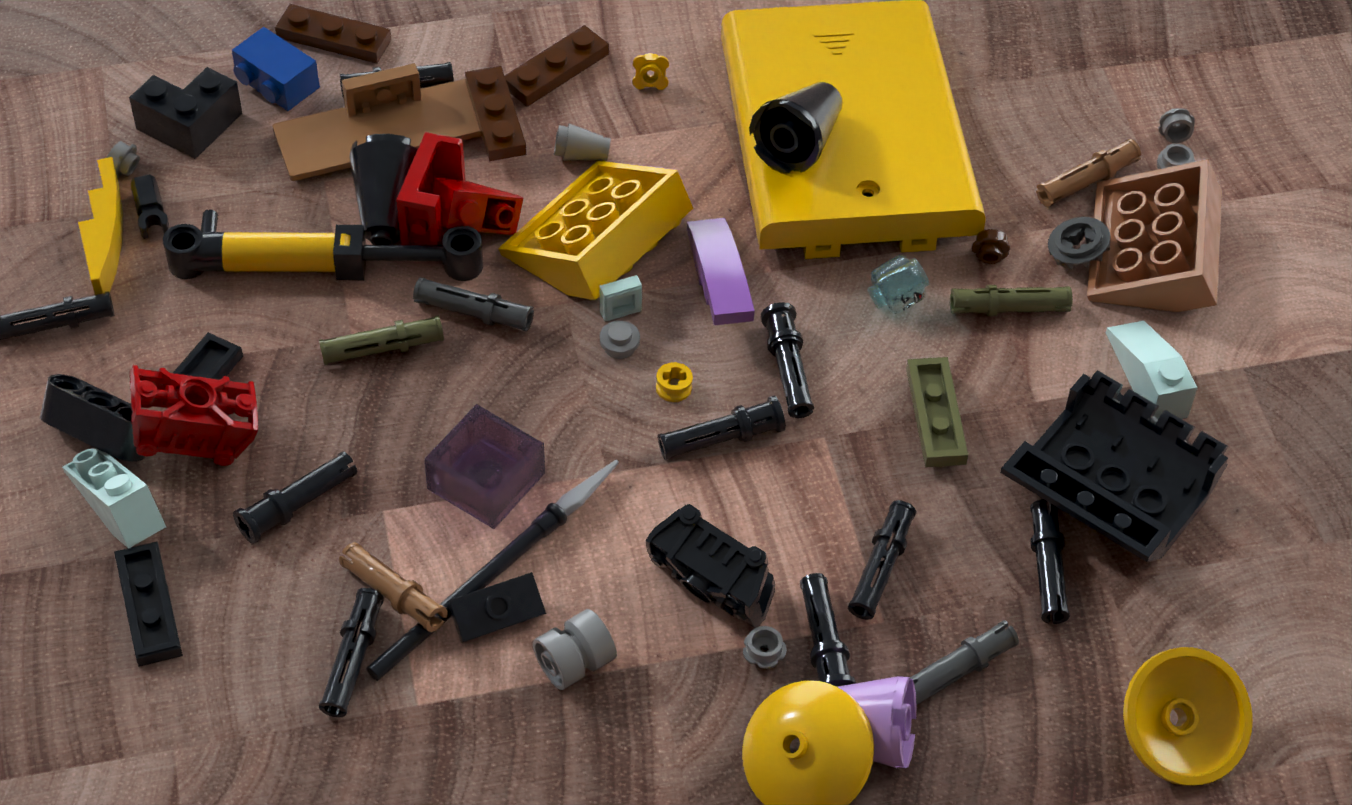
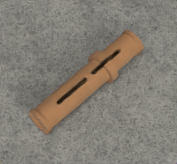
(1101, 166)
(404, 595)

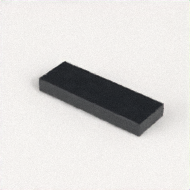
(148, 604)

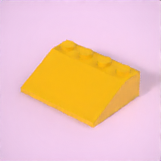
(599, 226)

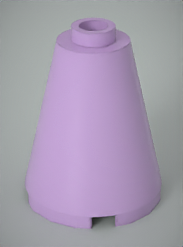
(890, 710)

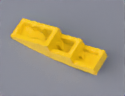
(104, 233)

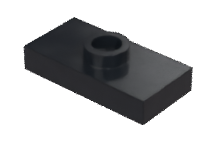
(496, 607)

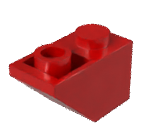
(477, 206)

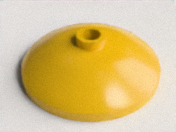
(1211, 715)
(832, 752)

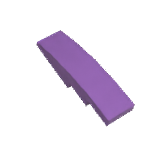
(720, 271)

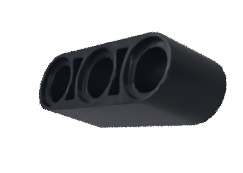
(90, 416)

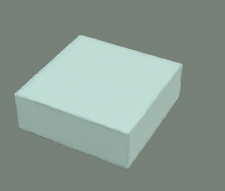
(620, 298)

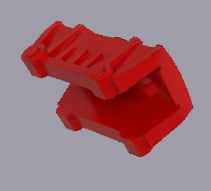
(195, 417)

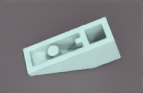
(1153, 367)

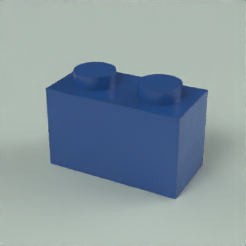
(275, 69)

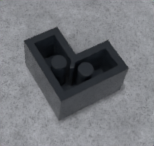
(188, 116)

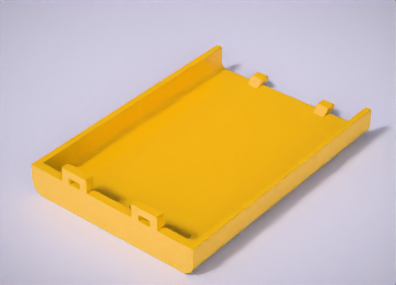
(889, 140)

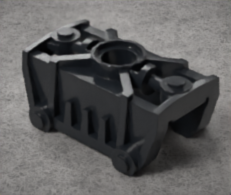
(713, 565)

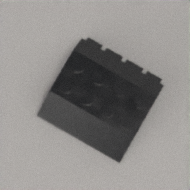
(1120, 468)

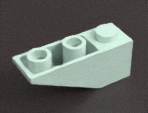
(115, 496)

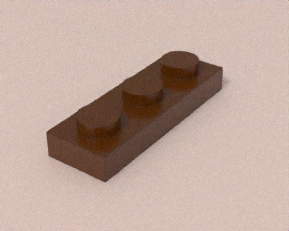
(333, 33)
(556, 65)
(495, 113)

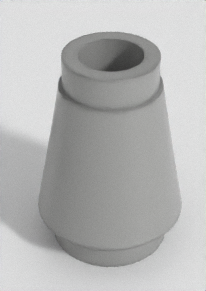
(580, 144)

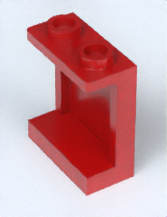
(417, 208)

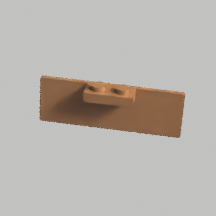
(374, 104)

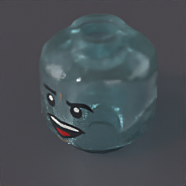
(898, 284)

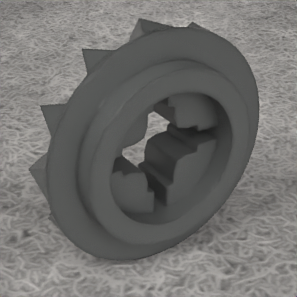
(1071, 233)

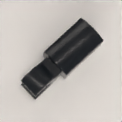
(148, 204)

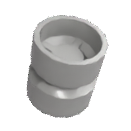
(579, 646)

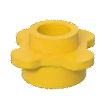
(652, 62)

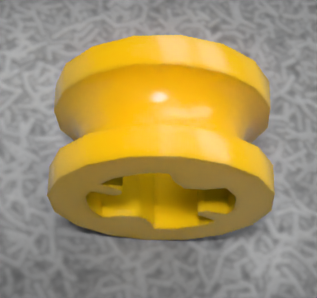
(670, 392)

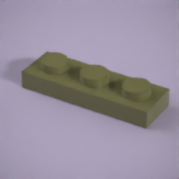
(936, 412)

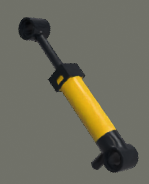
(343, 252)

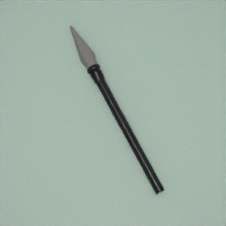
(548, 521)

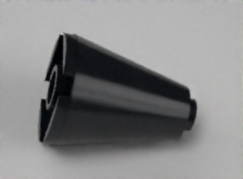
(796, 127)
(378, 175)

